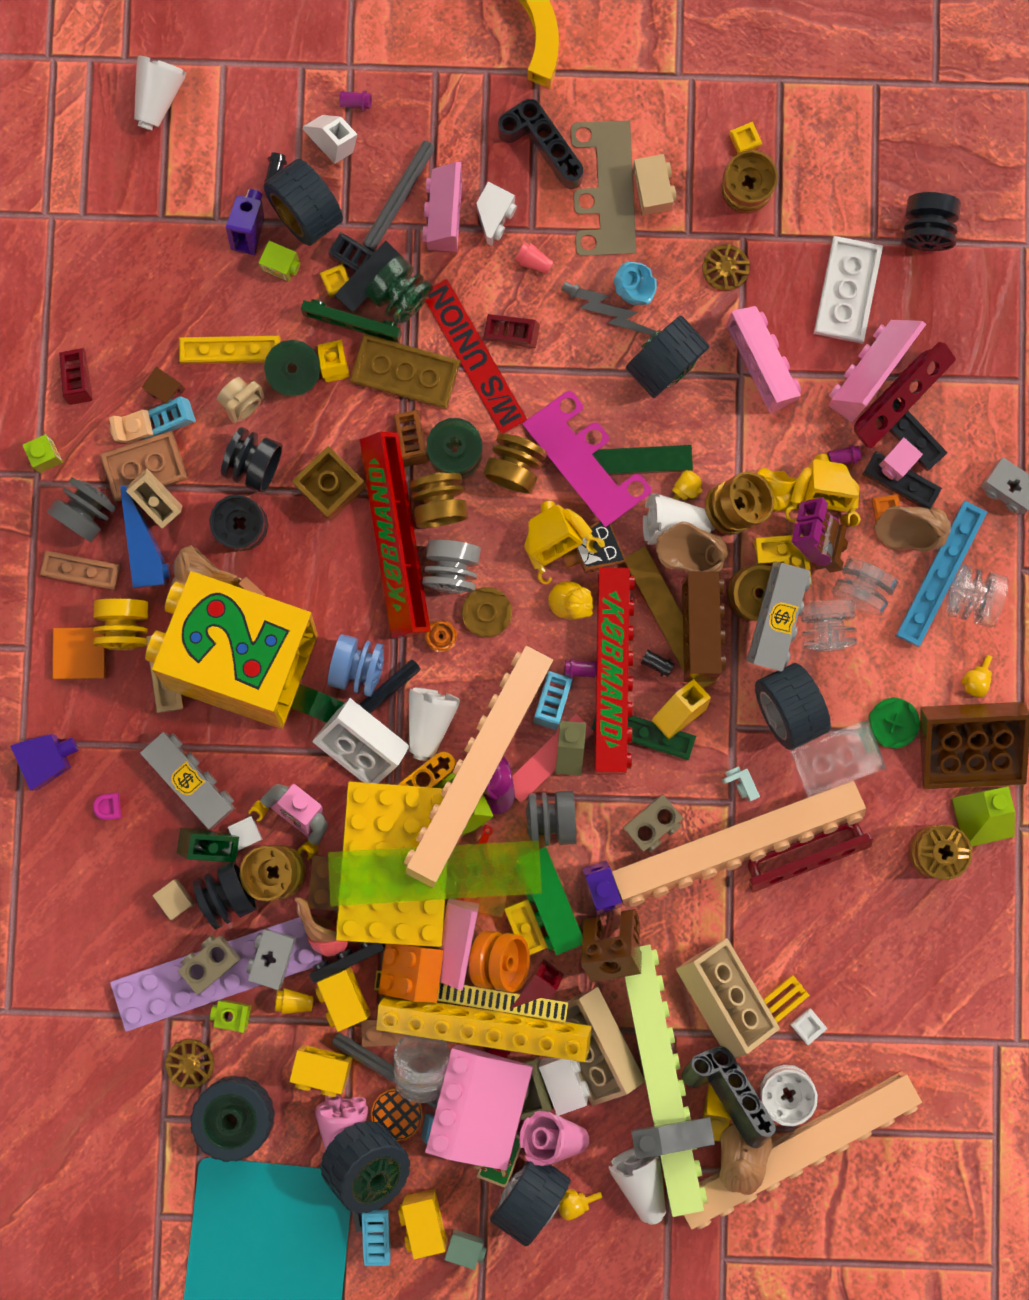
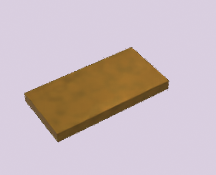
(405, 371)

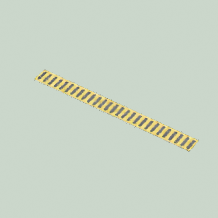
(498, 1001)

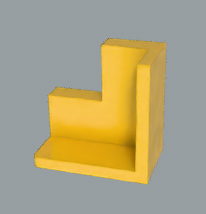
(780, 550)

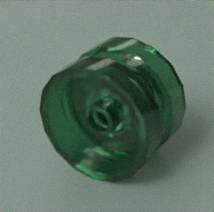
(298, 355)
(453, 433)

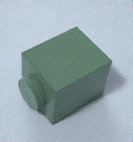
(465, 1249)

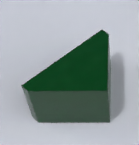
(315, 703)

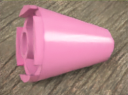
(551, 1138)

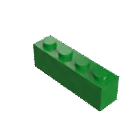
(554, 909)

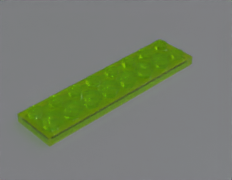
(469, 873)

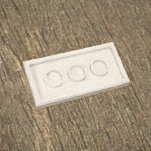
(848, 289)

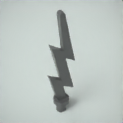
(594, 305)

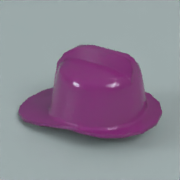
(500, 790)

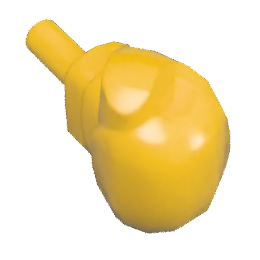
(687, 486)
(978, 680)
(575, 1204)

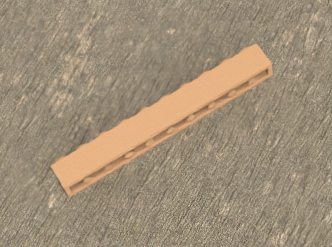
(478, 767)
(739, 843)
(816, 1140)

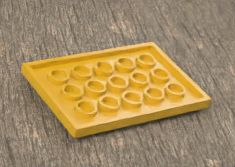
(389, 819)

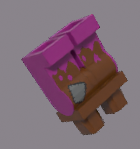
(822, 535)

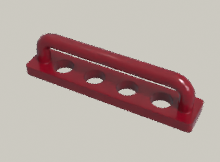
(865, 425)
(858, 843)

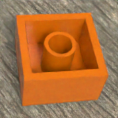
(411, 972)

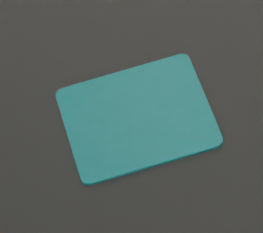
(265, 1234)

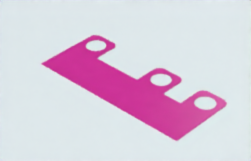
(575, 461)

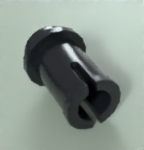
(276, 164)
(658, 663)

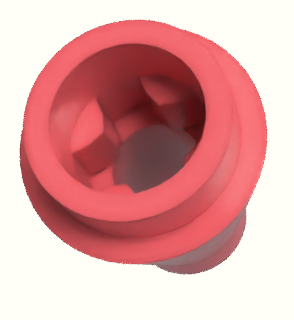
(533, 258)

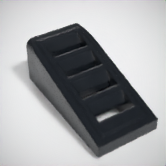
(351, 244)

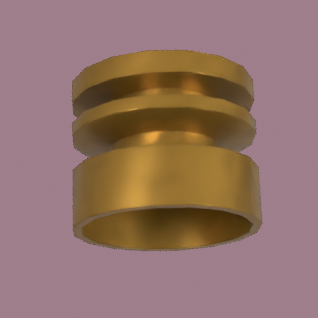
(755, 169)
(516, 459)
(438, 496)
(739, 503)
(930, 863)
(259, 872)

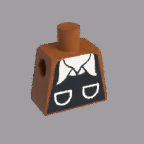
(606, 556)

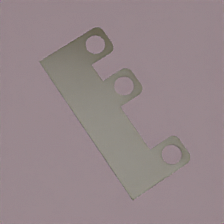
(615, 188)

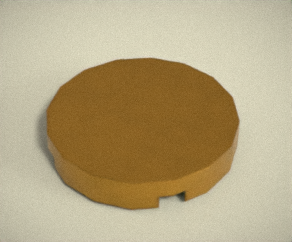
(487, 612)

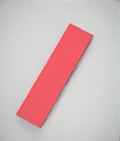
(540, 765)

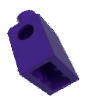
(246, 222)
(43, 759)
(602, 887)

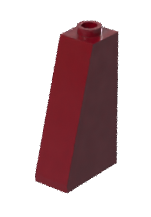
(541, 984)

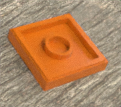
(76, 655)

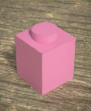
(900, 460)

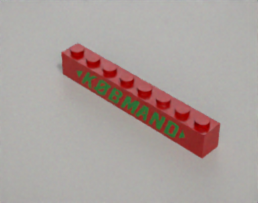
(394, 535)
(612, 671)

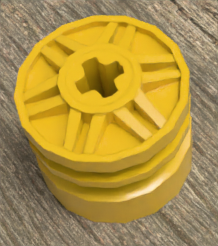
(120, 623)

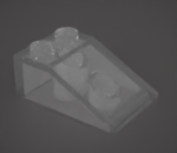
(838, 758)

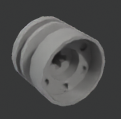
(451, 566)

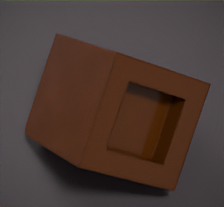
(162, 386)

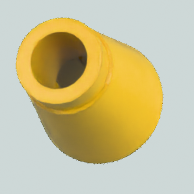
(292, 1002)

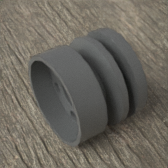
(81, 509)
(552, 818)

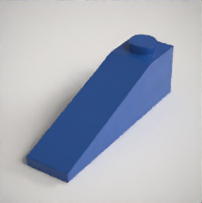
(145, 556)

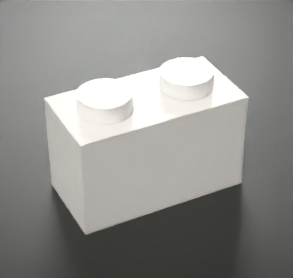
(564, 1084)

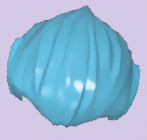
(635, 283)

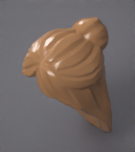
(913, 528)
(691, 548)
(193, 560)
(742, 1165)

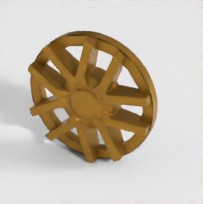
(725, 267)
(190, 1063)

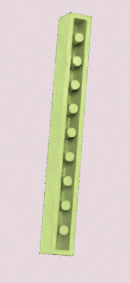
(662, 1083)

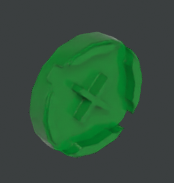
(894, 722)

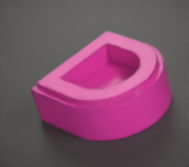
(108, 806)

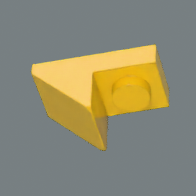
(333, 361)
(717, 1113)

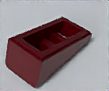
(532, 335)
(75, 392)

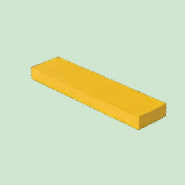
(225, 349)

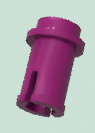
(356, 100)
(845, 455)
(579, 668)

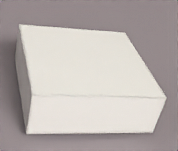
(247, 832)
(808, 1026)

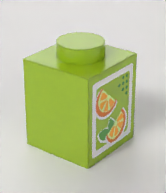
(279, 261)
(42, 453)

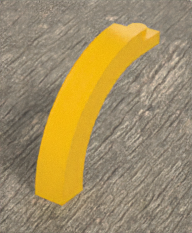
(545, 56)

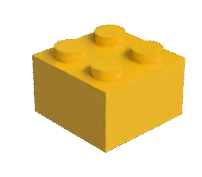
(343, 999)
(321, 1070)
(424, 1224)

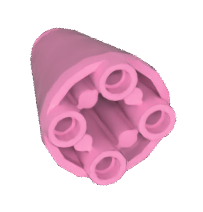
(338, 1114)

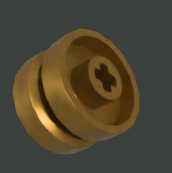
(742, 589)

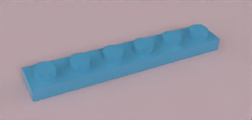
(941, 574)

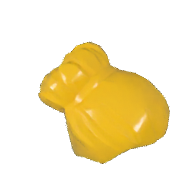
(781, 487)
(570, 601)

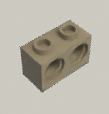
(648, 818)
(212, 969)

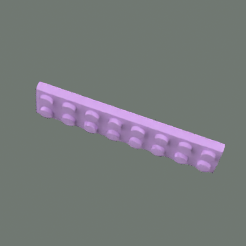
(164, 992)

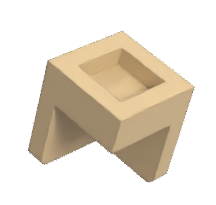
(174, 899)

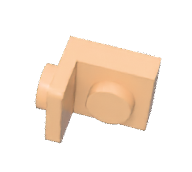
(131, 427)

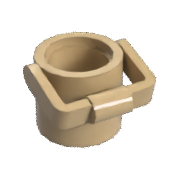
(240, 399)

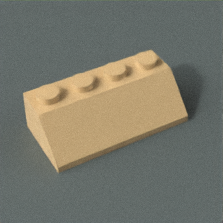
(728, 999)
(609, 1064)

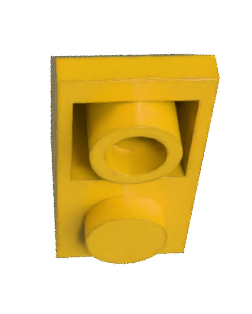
(682, 709)

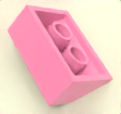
(443, 208)
(457, 941)

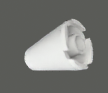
(155, 90)
(666, 512)
(429, 720)
(641, 1184)

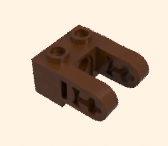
(611, 956)

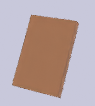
(157, 454)

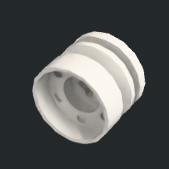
(784, 1110)

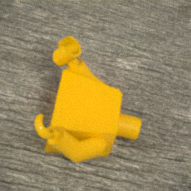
(832, 483)
(555, 534)

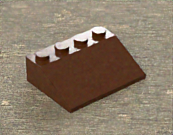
(974, 745)

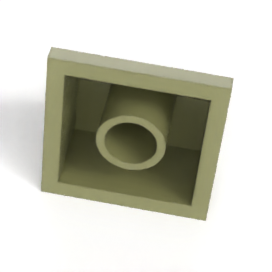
(537, 1094)

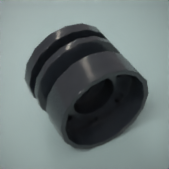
(931, 221)
(247, 458)
(224, 523)
(219, 897)

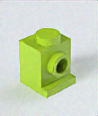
(240, 1012)

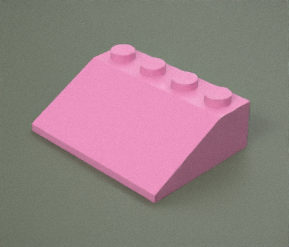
(874, 368)
(479, 1108)

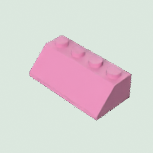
(763, 358)

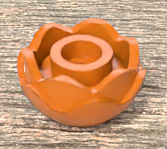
(449, 639)

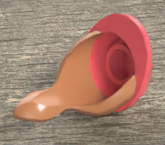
(320, 931)

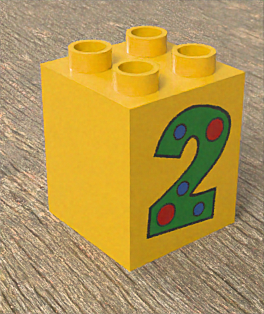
(233, 648)

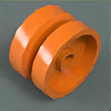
(499, 961)

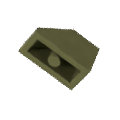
(570, 748)

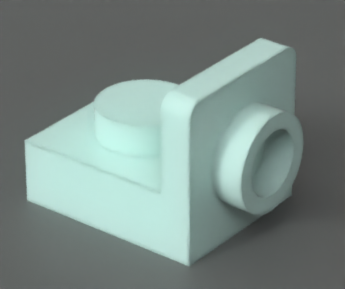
(745, 786)

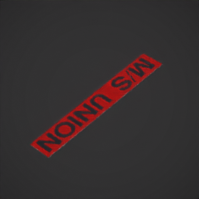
(475, 357)

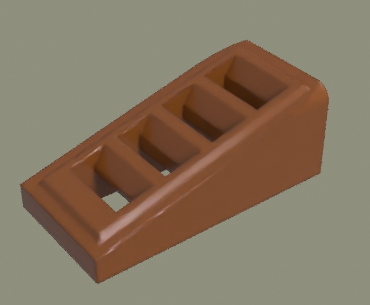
(415, 453)

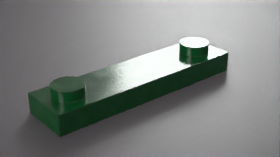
(318, 311)

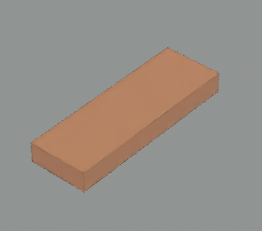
(80, 570)

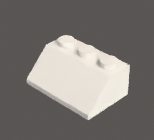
(361, 743)

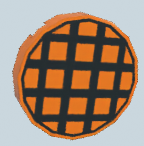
(397, 1114)

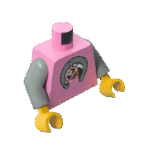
(298, 810)

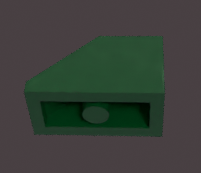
(207, 845)

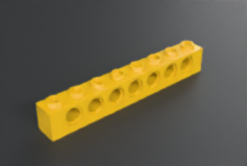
(484, 1028)

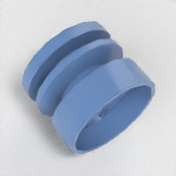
(356, 665)

